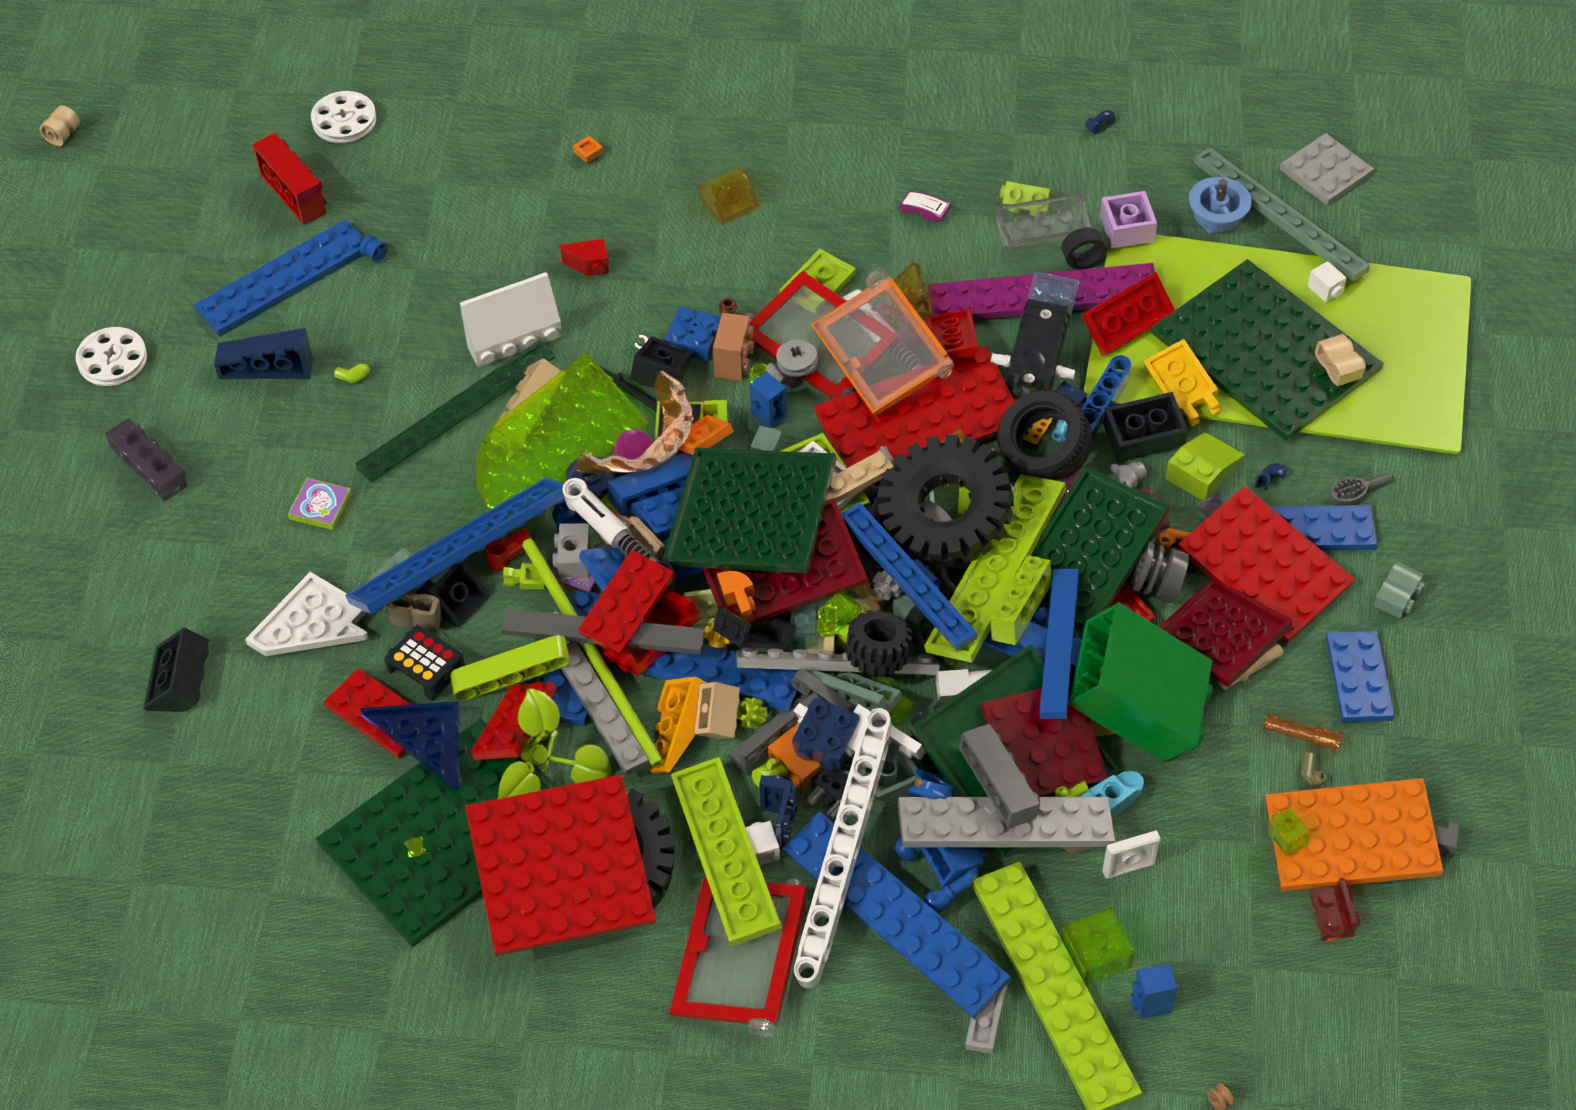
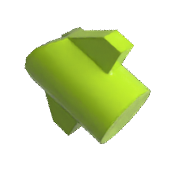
(772, 767)

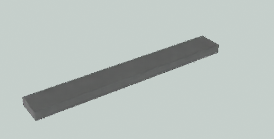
(649, 636)

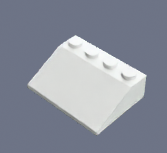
(510, 319)

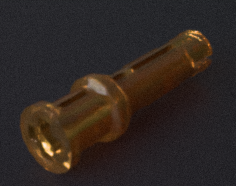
(1316, 736)

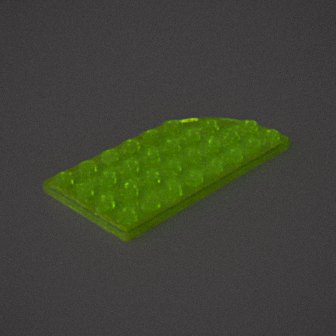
(550, 429)

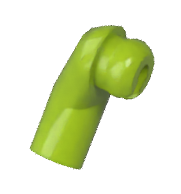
(1076, 791)

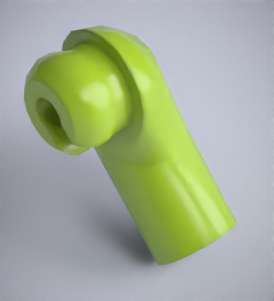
(354, 374)

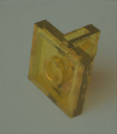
(915, 289)

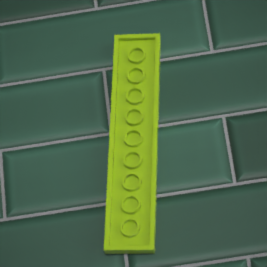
(992, 573)
(1056, 989)

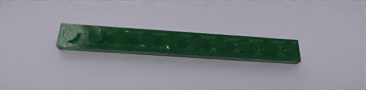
(451, 412)

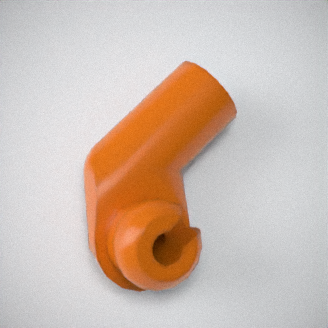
(1170, 537)

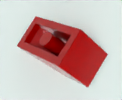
(586, 257)

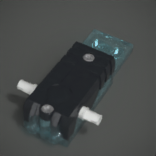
(1041, 336)

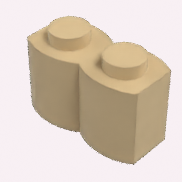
(1340, 359)

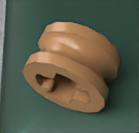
(1220, 1097)

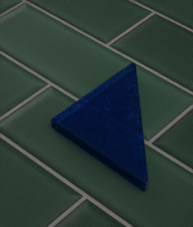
(424, 731)

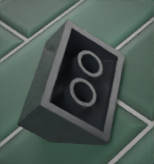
(177, 672)

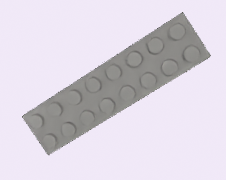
(978, 824)

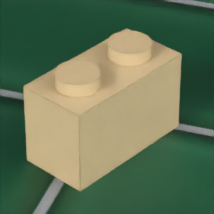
(717, 710)

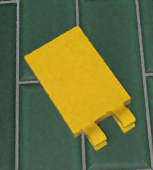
(1180, 372)

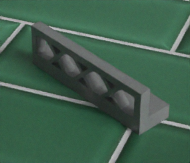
(755, 749)

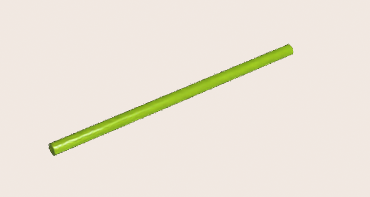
(595, 657)

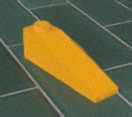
(677, 721)

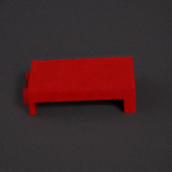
(674, 611)

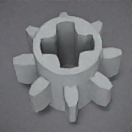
(885, 586)

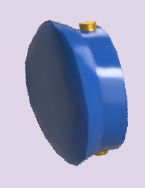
(930, 786)

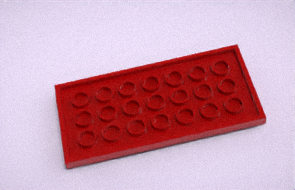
(966, 400)

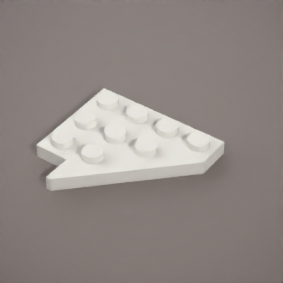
(308, 618)

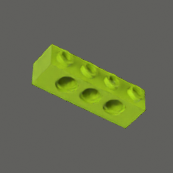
(1021, 600)

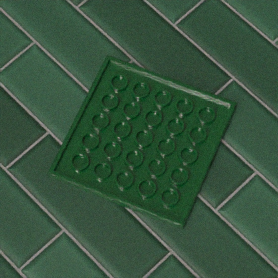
(750, 510)

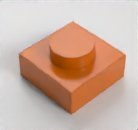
(588, 149)

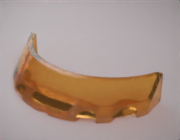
(675, 432)

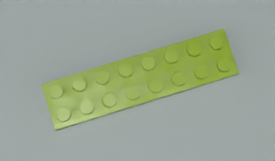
(726, 852)

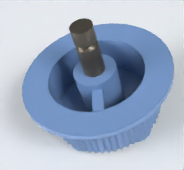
(1219, 203)

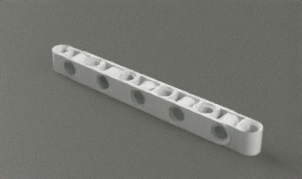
(843, 848)

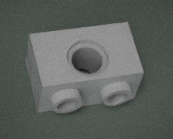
(570, 543)

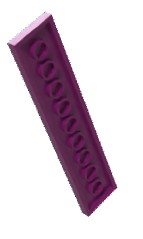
(1008, 295)

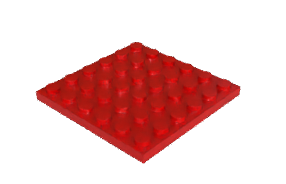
(559, 865)

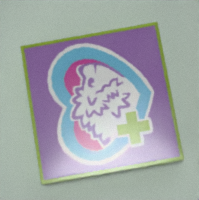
(319, 503)

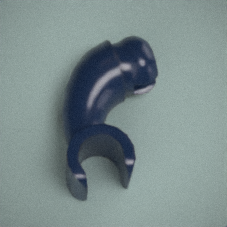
(1094, 124)
(1270, 471)

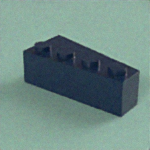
(266, 357)

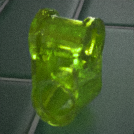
(837, 614)

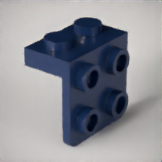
(825, 734)
(778, 797)

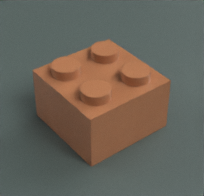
(733, 346)

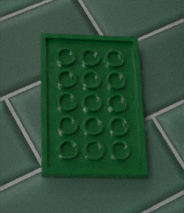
(1103, 534)

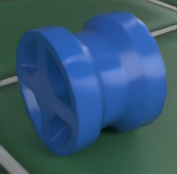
(373, 248)

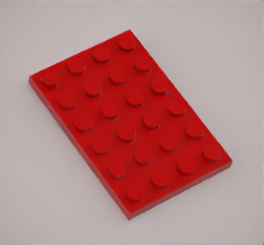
(1266, 559)

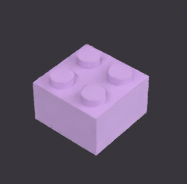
(1128, 219)

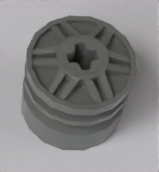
(1161, 572)

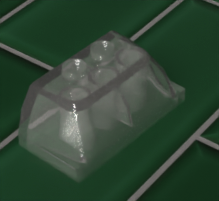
(1040, 221)

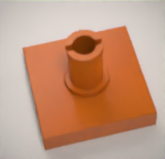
(706, 433)

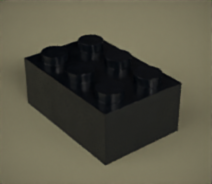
(1145, 426)

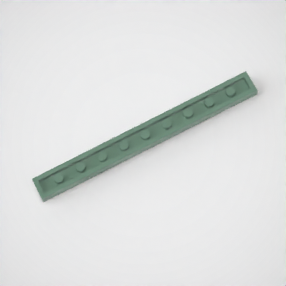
(1286, 217)

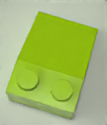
(1202, 465)

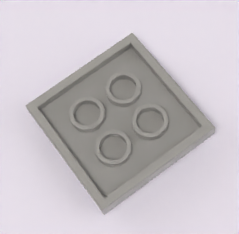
(1326, 169)

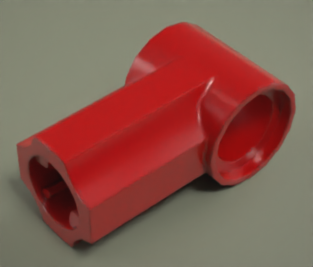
(502, 551)

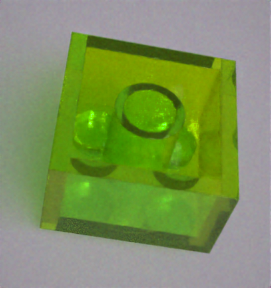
(1098, 946)

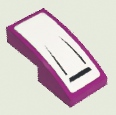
(928, 205)

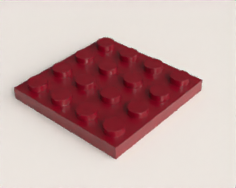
(1227, 629)
(1046, 750)

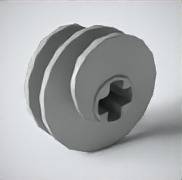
(797, 358)

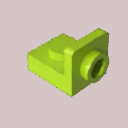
(716, 409)

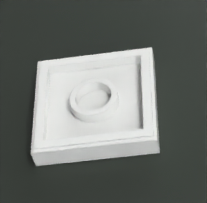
(1131, 854)

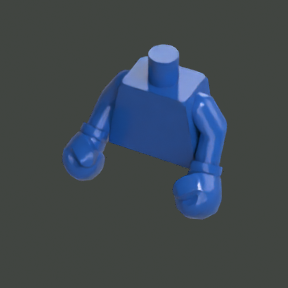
(953, 866)

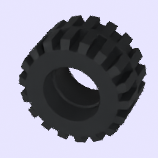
(878, 643)

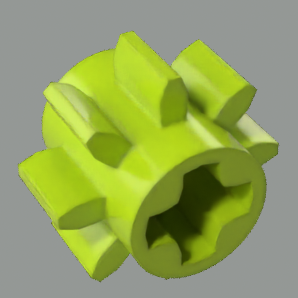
(751, 713)

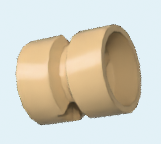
(60, 125)

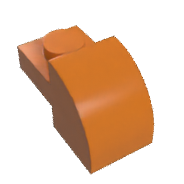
(740, 590)

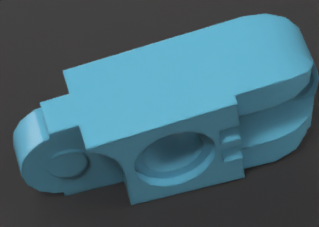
(1124, 788)

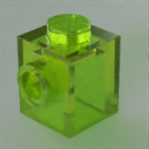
(1288, 831)

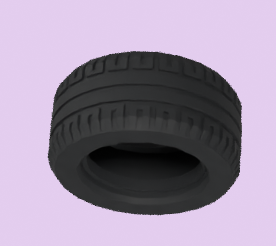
(1031, 409)

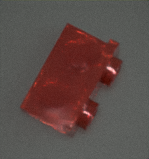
(1334, 911)

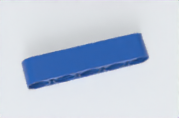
(1104, 396)

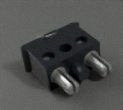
(832, 786)

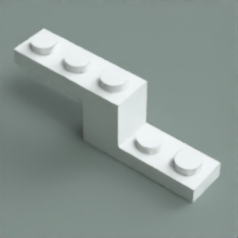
(907, 745)

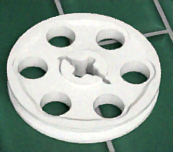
(337, 111)
(105, 351)

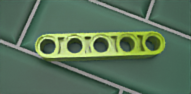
(510, 668)

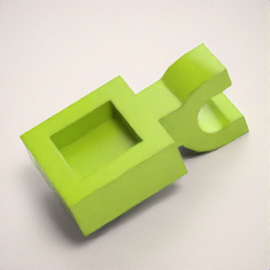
(526, 576)

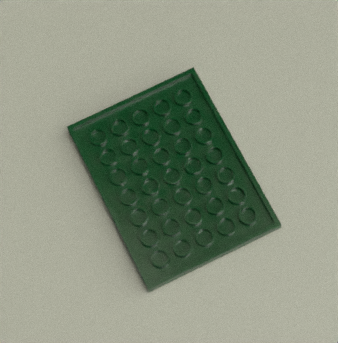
(1262, 347)
(429, 888)

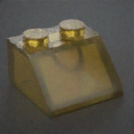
(728, 194)

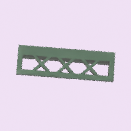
(856, 692)

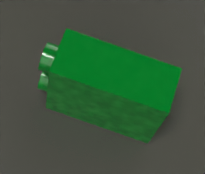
(1141, 683)

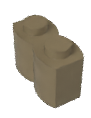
(415, 610)

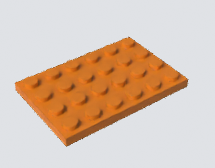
(1359, 835)

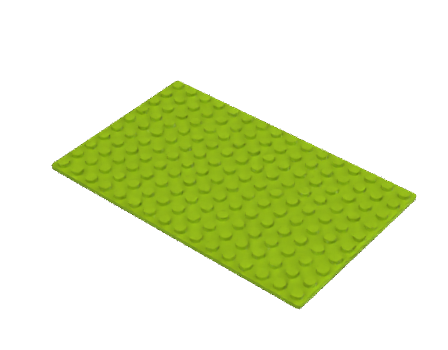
(1398, 314)

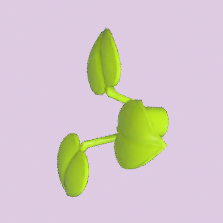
(535, 716)

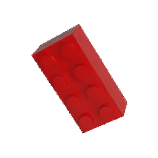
(290, 178)

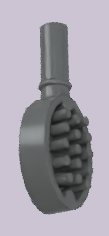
(1353, 489)

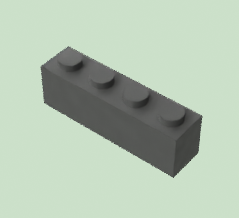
(999, 776)

